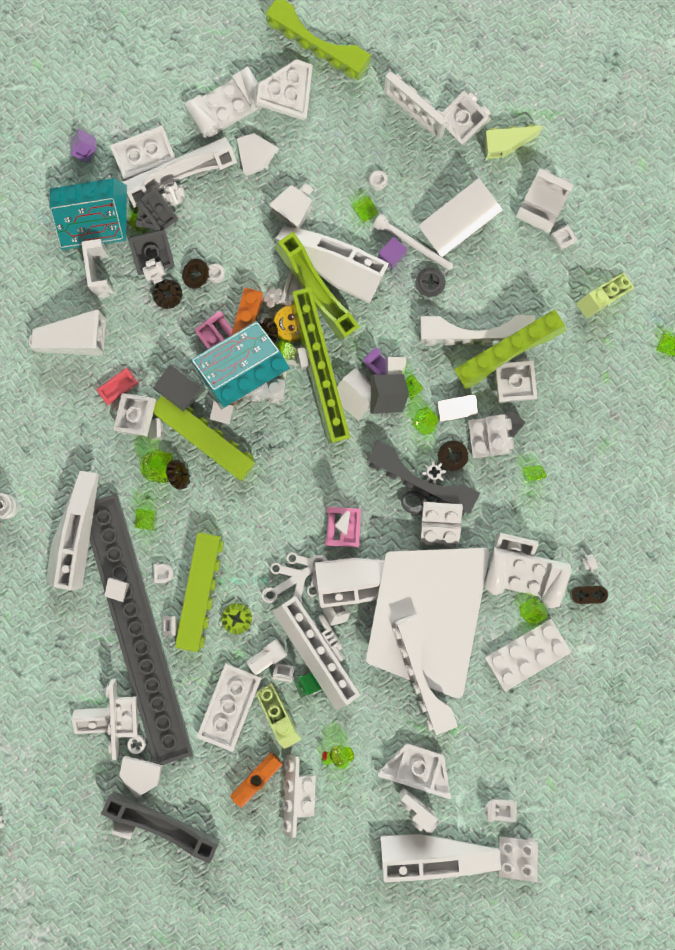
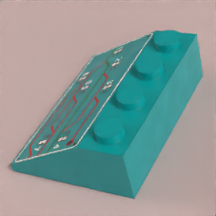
(89, 212)
(239, 364)

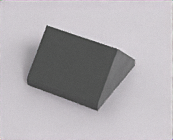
(178, 387)

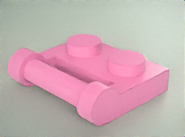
(209, 334)
(353, 531)

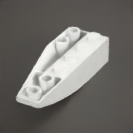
(341, 263)
(72, 536)
(348, 581)
(431, 857)

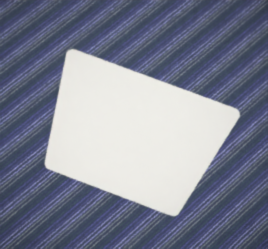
(446, 595)

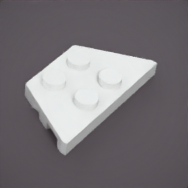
(418, 769)

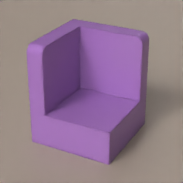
(82, 145)
(392, 252)
(374, 362)

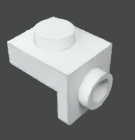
(501, 810)

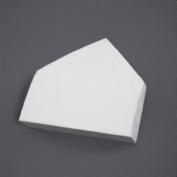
(255, 153)
(139, 775)

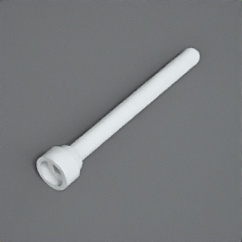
(382, 223)

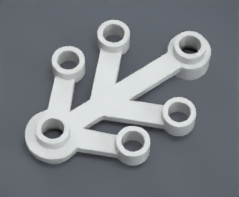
(298, 577)

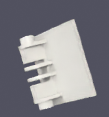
(519, 858)

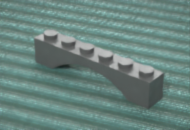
(386, 459)
(138, 815)

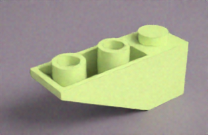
(502, 142)
(604, 295)
(278, 716)

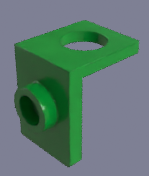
(307, 685)

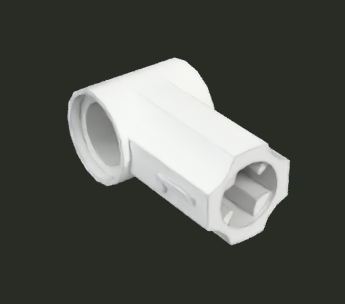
(269, 655)

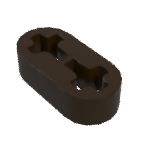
(589, 589)

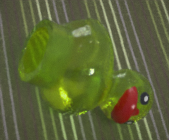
(339, 756)

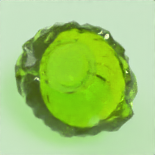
(154, 465)

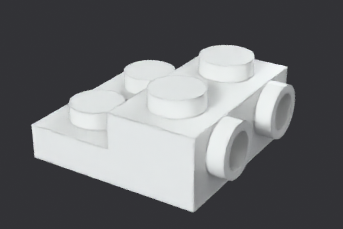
(466, 117)
(516, 381)
(272, 391)
(134, 414)
(491, 436)
(441, 523)
(421, 815)

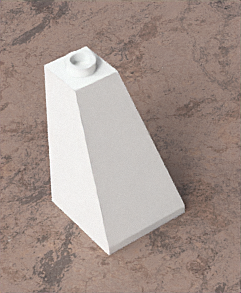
(75, 335)

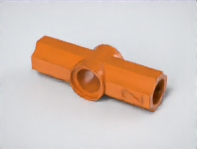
(247, 788)

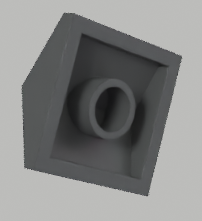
(151, 246)
(388, 393)

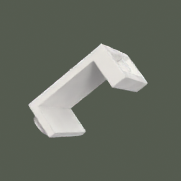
(95, 250)

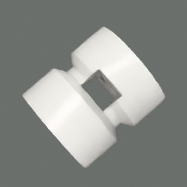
(8, 506)

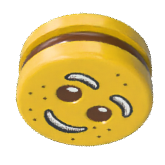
(287, 325)

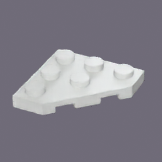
(286, 90)

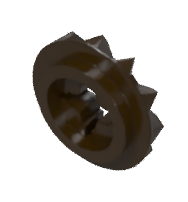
(195, 266)
(169, 302)
(270, 327)
(461, 459)
(177, 480)

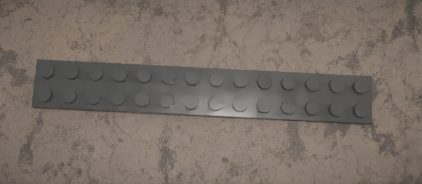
(138, 635)

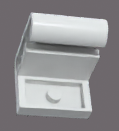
(544, 200)

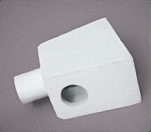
(293, 205)

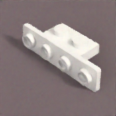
(122, 718)
(298, 796)

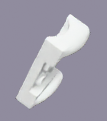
(224, 105)
(528, 575)

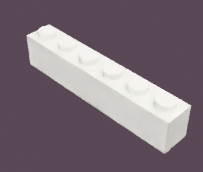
(316, 653)

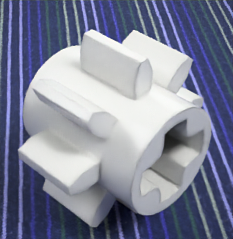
(173, 193)
(154, 271)
(436, 469)

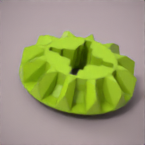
(245, 615)

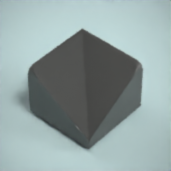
(517, 423)

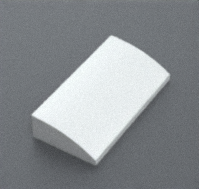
(460, 217)

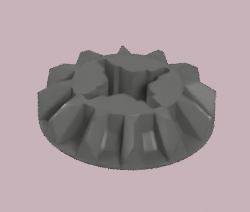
(437, 277)

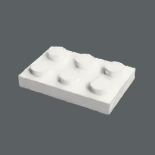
(142, 152)

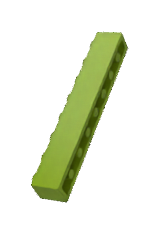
(319, 365)

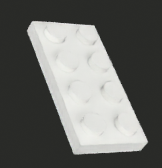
(414, 105)
(527, 654)
(229, 707)

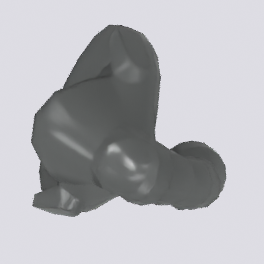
(415, 511)

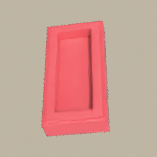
(116, 386)

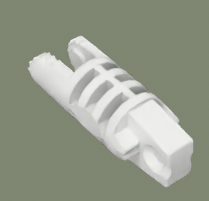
(330, 638)

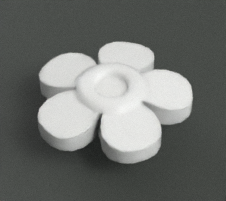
(273, 297)

